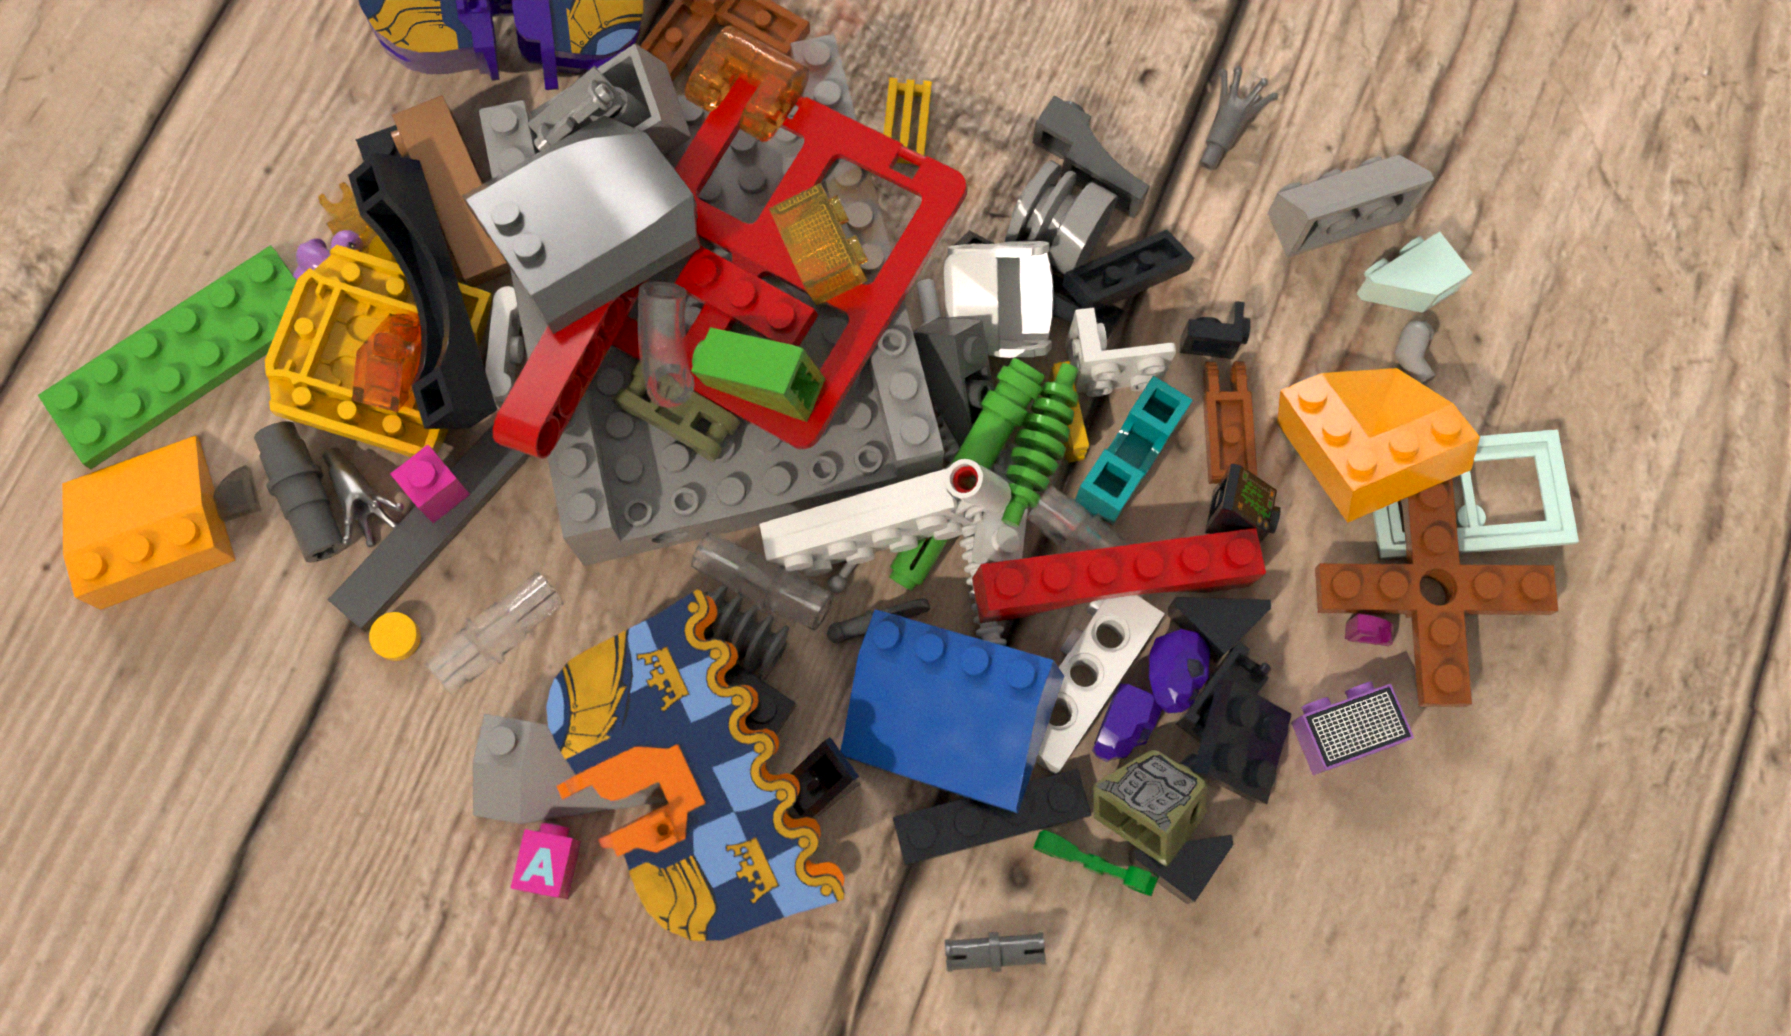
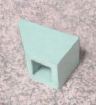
(1417, 278)

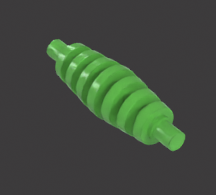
(1040, 444)

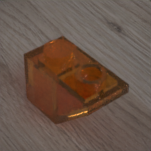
(388, 363)

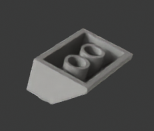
(1347, 203)

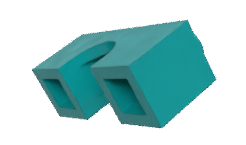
(1133, 450)

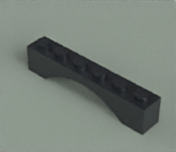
(450, 375)

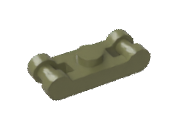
(680, 420)

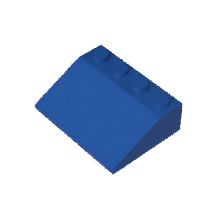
(949, 709)

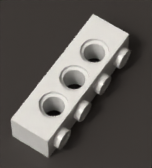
(1133, 622)

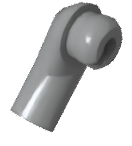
(1411, 350)

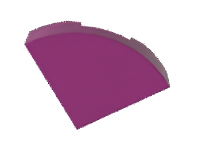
(1369, 630)

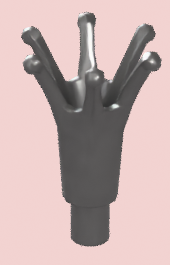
(1232, 116)
(357, 496)

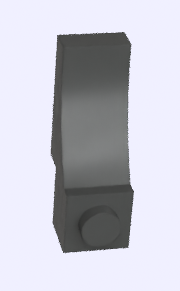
(1066, 134)

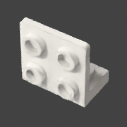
(1111, 369)

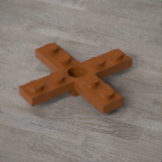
(690, 21)
(1468, 589)

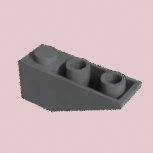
(955, 370)

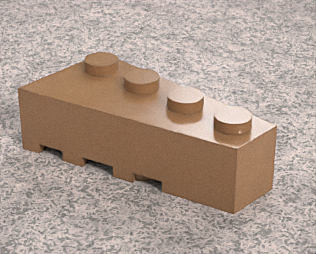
(434, 137)

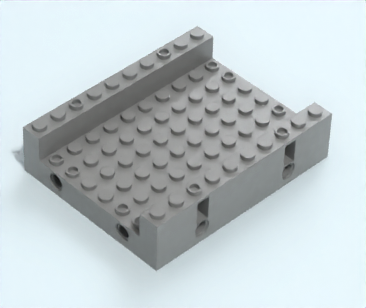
(640, 490)

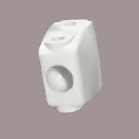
(1006, 289)

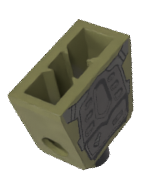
(1153, 803)

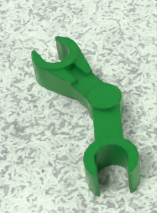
(1059, 848)

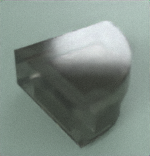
(236, 495)

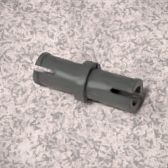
(995, 952)

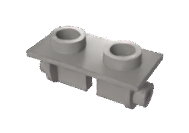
(575, 108)

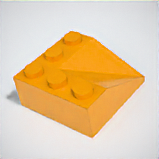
(1375, 436)

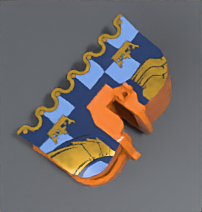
(661, 712)

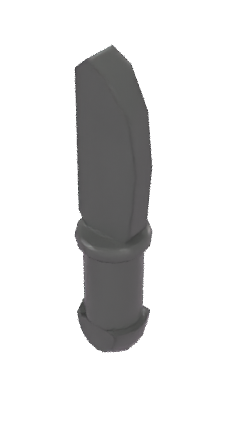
(856, 626)

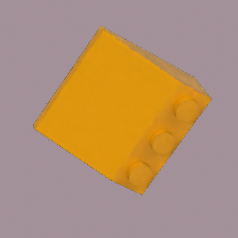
(142, 525)

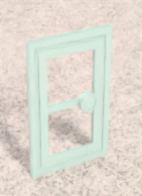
(1472, 535)

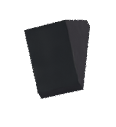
(1218, 620)
(823, 780)
(1189, 869)

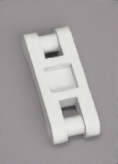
(504, 344)

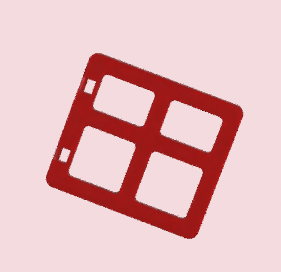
(763, 252)

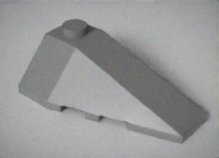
(519, 773)

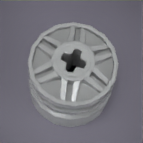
(1058, 217)

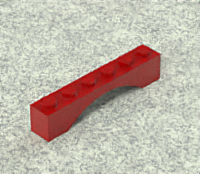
(1067, 579)

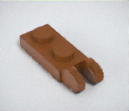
(1228, 422)

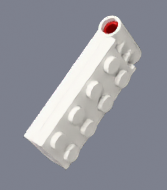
(885, 519)

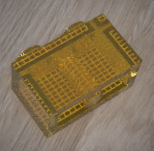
(818, 243)

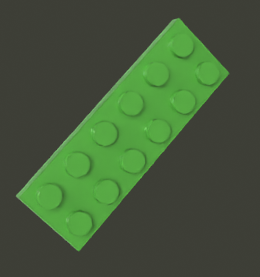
(172, 360)

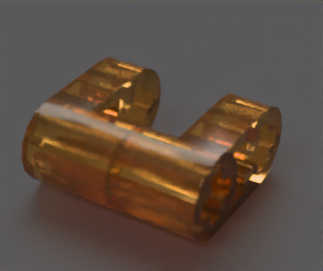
(737, 55)

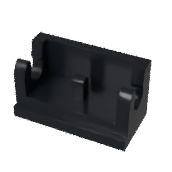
(1234, 667)

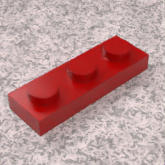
(746, 298)

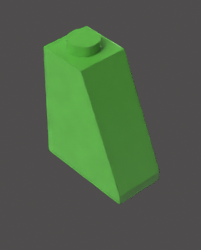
(759, 371)

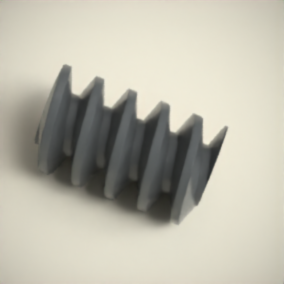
(750, 638)

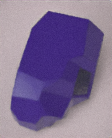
(1178, 669)
(1126, 723)

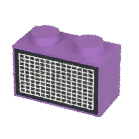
(1351, 728)

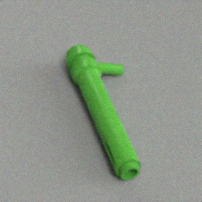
(1000, 415)

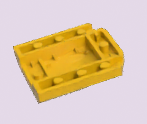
(318, 341)

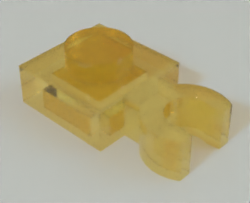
(347, 216)

